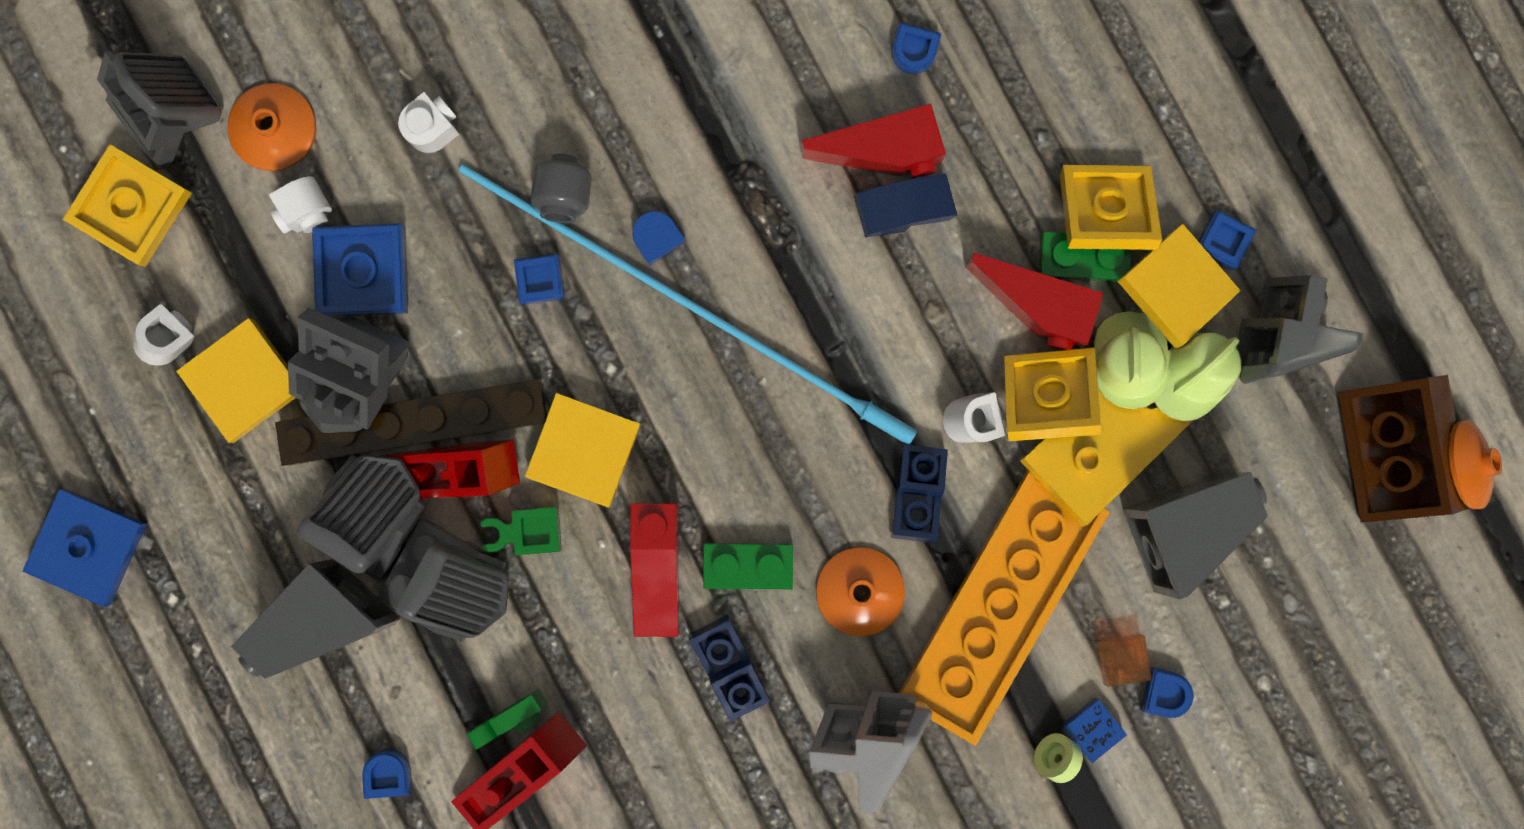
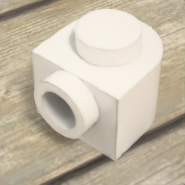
(427, 124)
(300, 206)
(162, 336)
(974, 418)

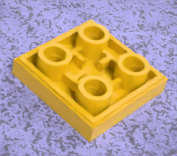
(1179, 286)
(239, 380)
(583, 450)

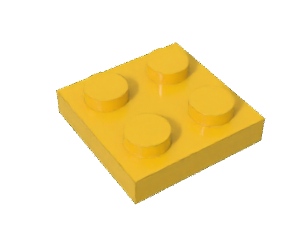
(127, 206)
(1110, 207)
(1052, 395)

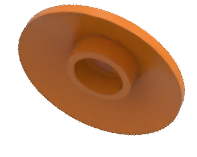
(287, 138)
(1472, 464)
(839, 580)

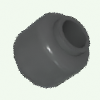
(561, 189)

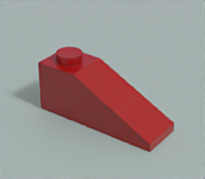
(886, 145)
(1043, 303)
(463, 469)
(655, 569)
(520, 773)

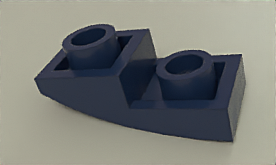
(905, 204)
(919, 493)
(729, 668)

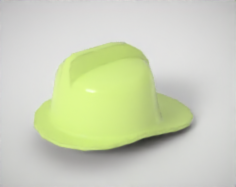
(1131, 360)
(1199, 375)

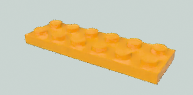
(1000, 610)

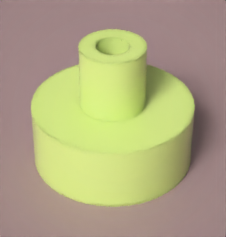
(1058, 758)

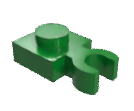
(531, 531)
(518, 715)

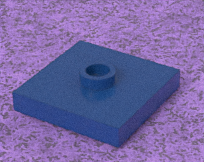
(360, 270)
(84, 547)

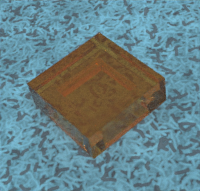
(1124, 660)

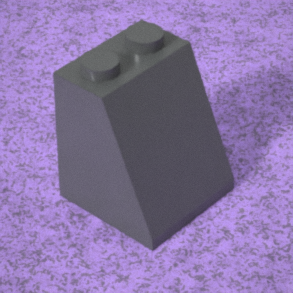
(1195, 529)
(310, 618)

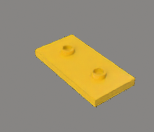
(1094, 469)

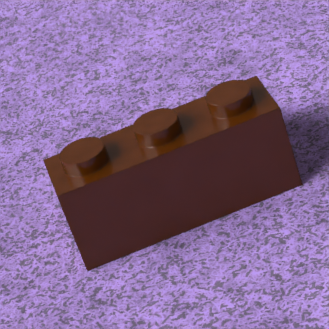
(1401, 449)

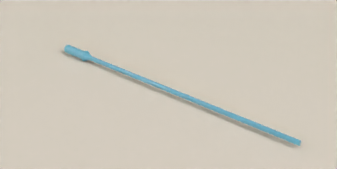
(864, 409)

